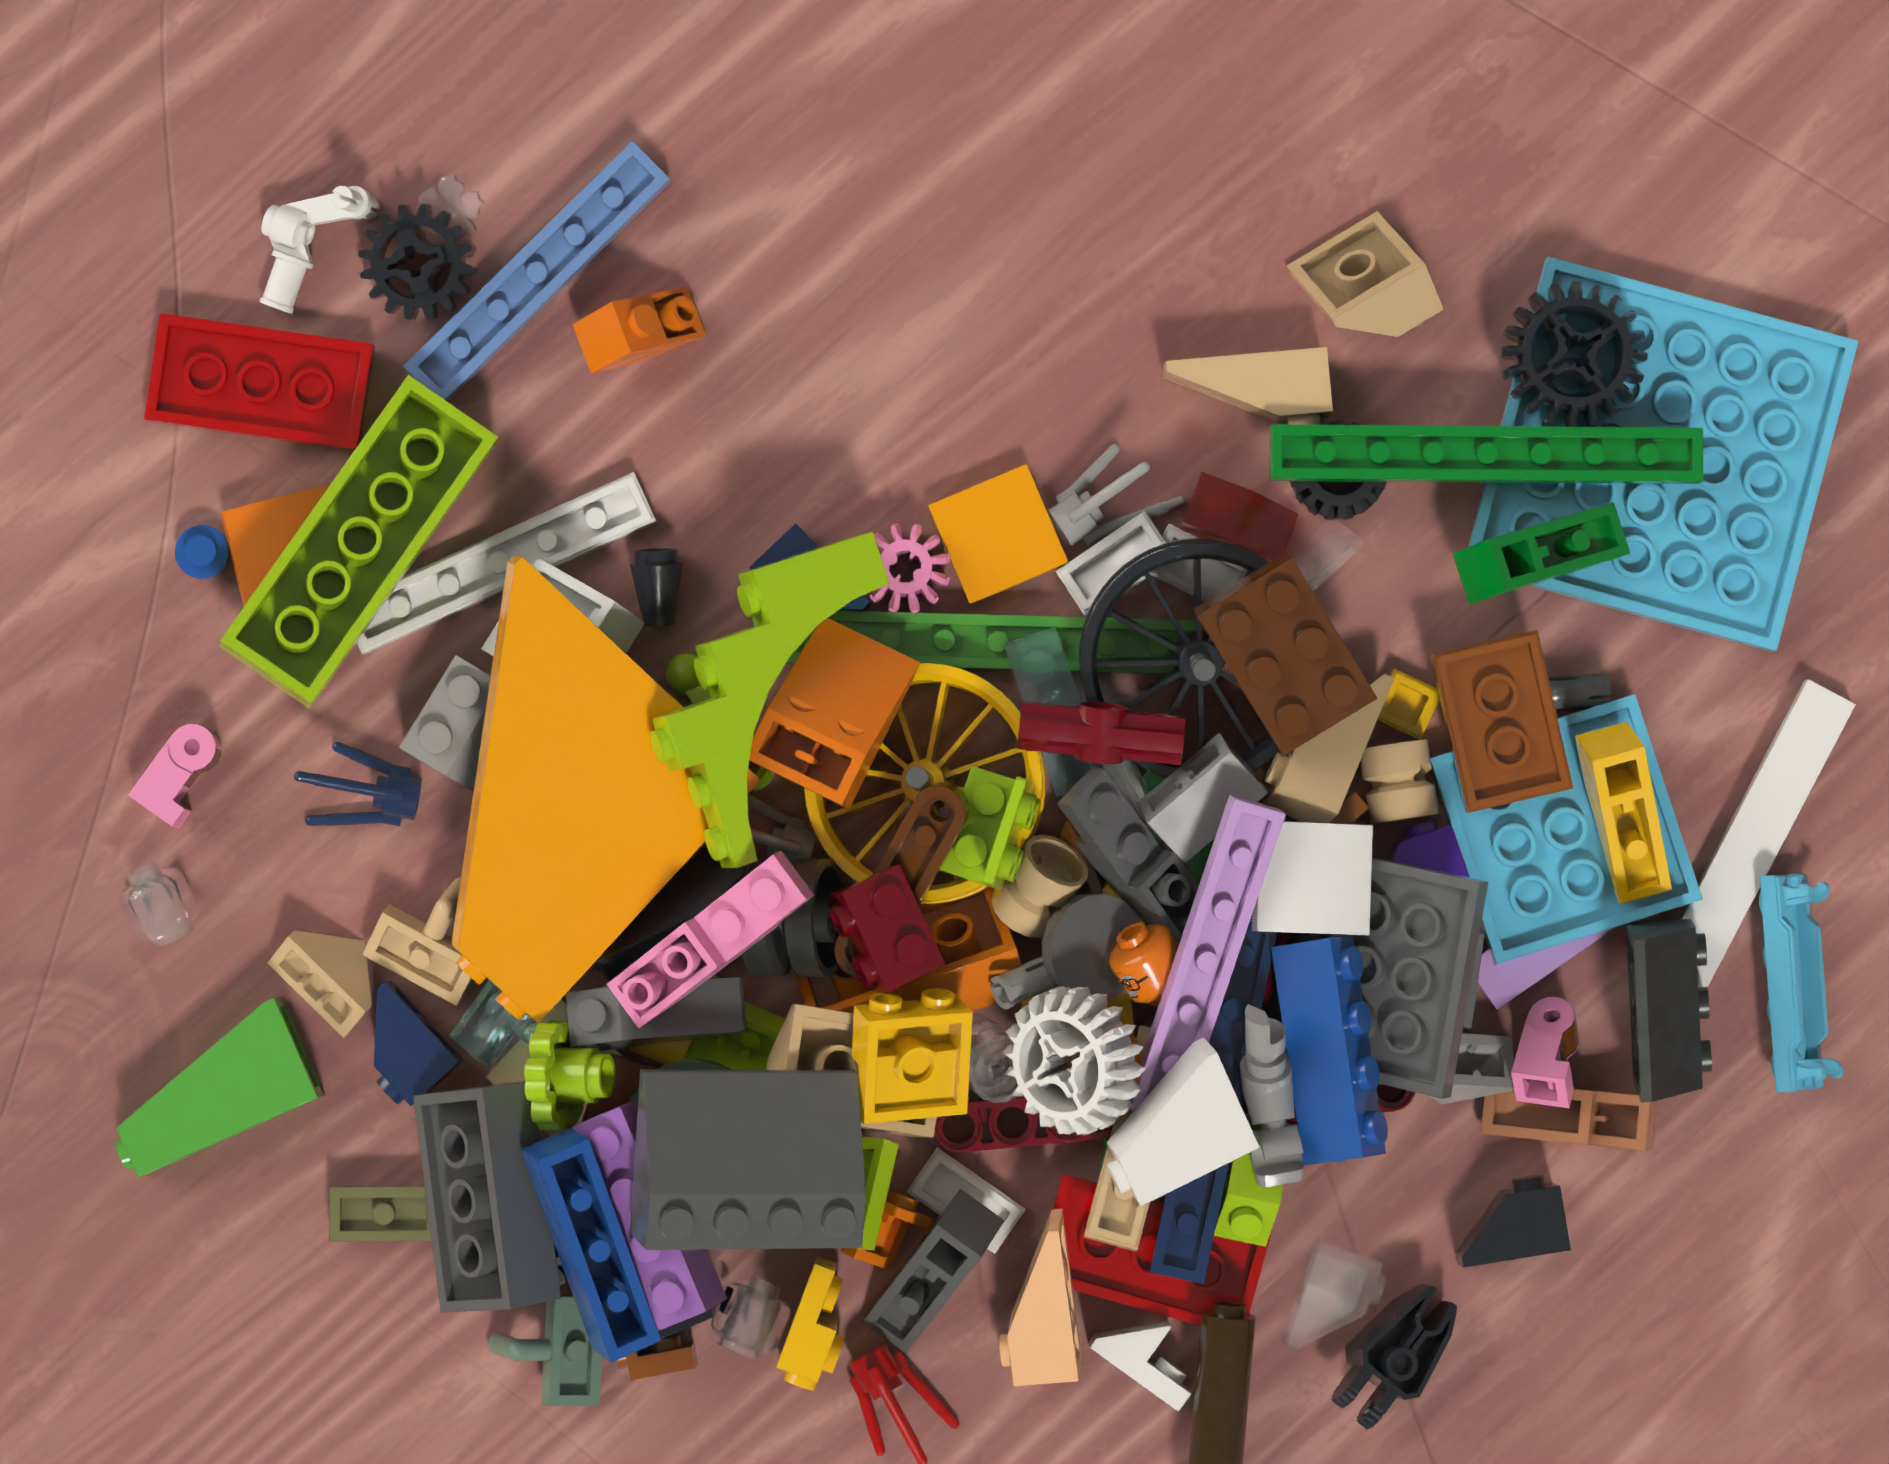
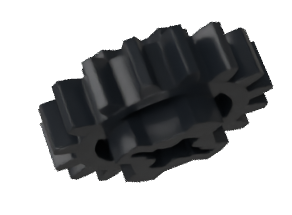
(412, 237)

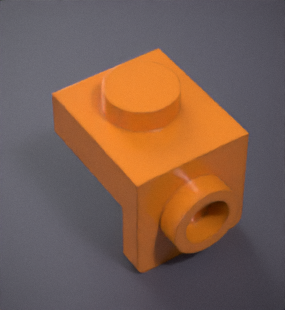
(897, 1215)

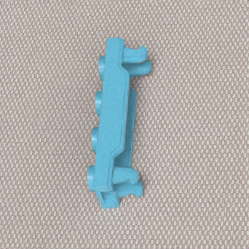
(1795, 982)

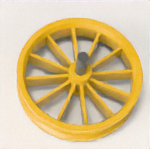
(926, 772)

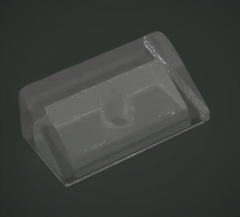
(1326, 552)

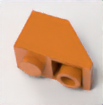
(638, 329)

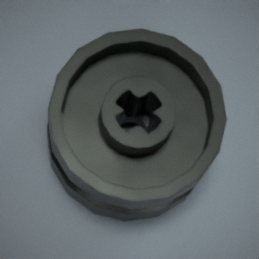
(806, 935)

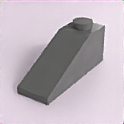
(708, 1011)
(934, 1271)

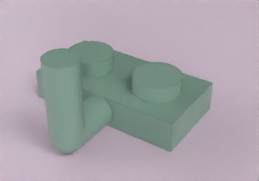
(569, 1362)

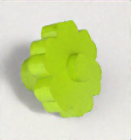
(563, 1077)

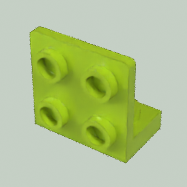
(988, 841)

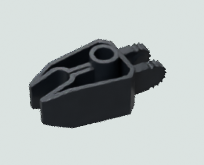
(1396, 1353)

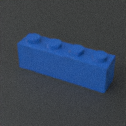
(1329, 1050)
(590, 1244)

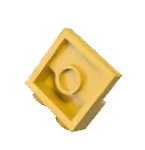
(912, 1056)
(812, 1336)

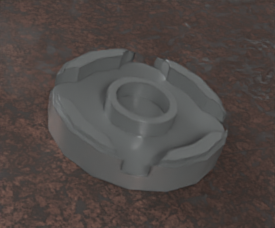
(1081, 940)

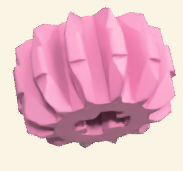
(921, 576)

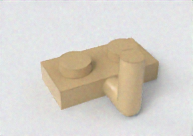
(421, 949)

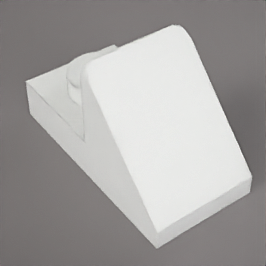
(1130, 1352)

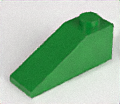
(1540, 553)

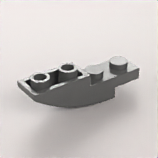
(1127, 853)

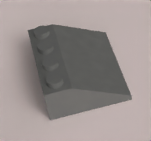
(748, 1160)

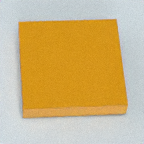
(998, 534)

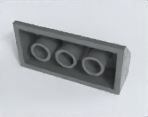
(481, 1202)

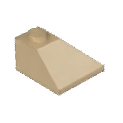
(1368, 280)

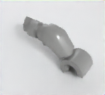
(1270, 1101)

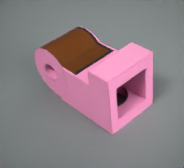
(174, 770)
(1540, 1063)

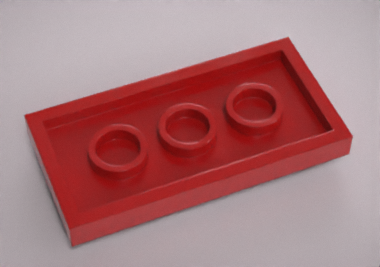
(259, 382)
(1125, 1274)

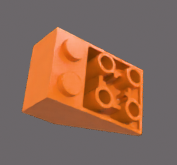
(833, 712)

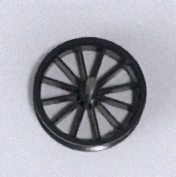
(1192, 654)

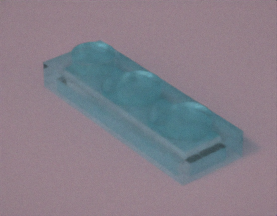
(1047, 678)

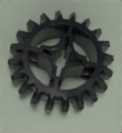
(1587, 375)

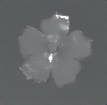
(450, 198)

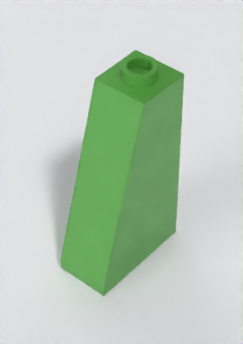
(232, 1087)

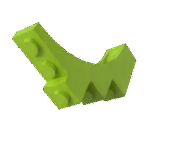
(739, 670)

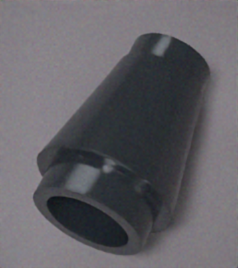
(657, 584)

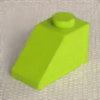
(1245, 1207)

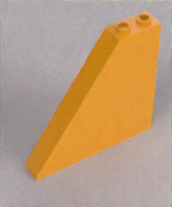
(567, 802)

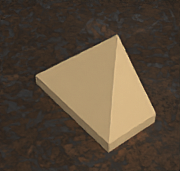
(327, 975)

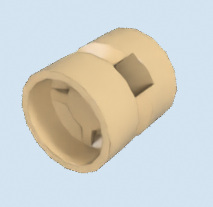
(1398, 781)
(1045, 881)

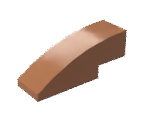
(1592, 1119)

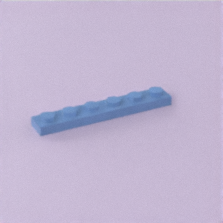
(538, 272)

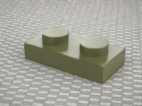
(378, 1214)

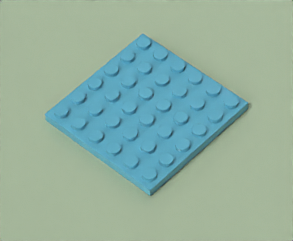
(1768, 406)

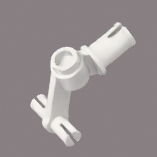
(293, 229)

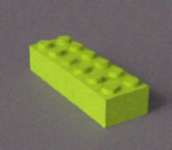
(358, 542)

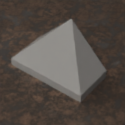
(1482, 1067)

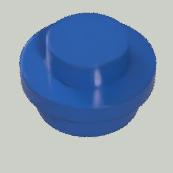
(202, 552)

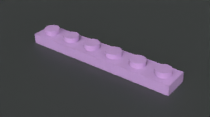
(1211, 936)

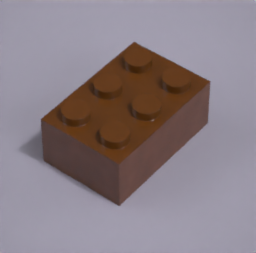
(1285, 653)

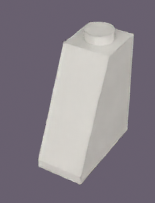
(1181, 1128)

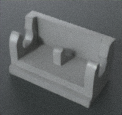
(1193, 798)

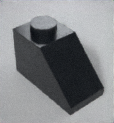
(1518, 1225)

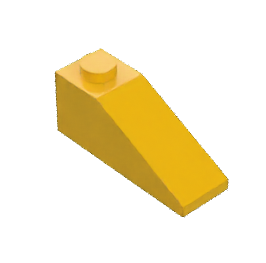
(1624, 810)

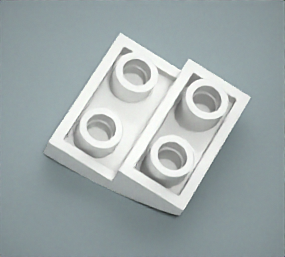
(1317, 880)

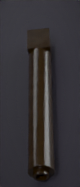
(1222, 1384)

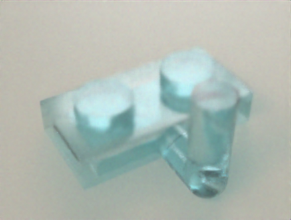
(490, 1027)

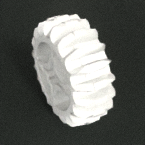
(1098, 1082)

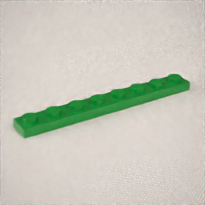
(1485, 454)

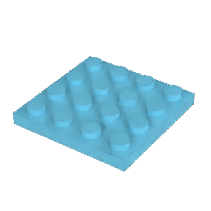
(1547, 855)

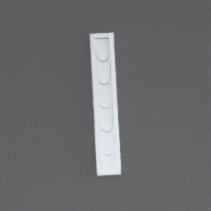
(481, 568)
(1765, 818)

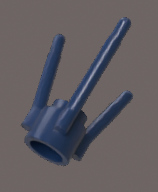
(395, 794)

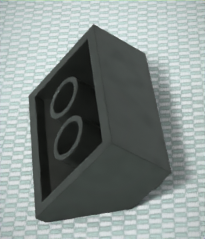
(1667, 1007)

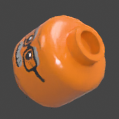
(1144, 961)

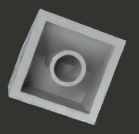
(452, 723)

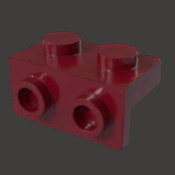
(885, 930)

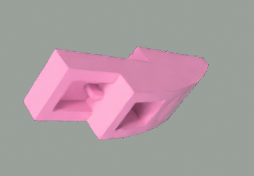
(710, 940)

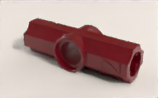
(1101, 732)

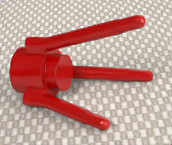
(879, 1375)

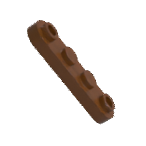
(919, 848)

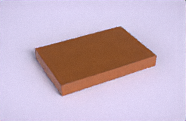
(1501, 721)

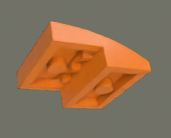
(261, 533)

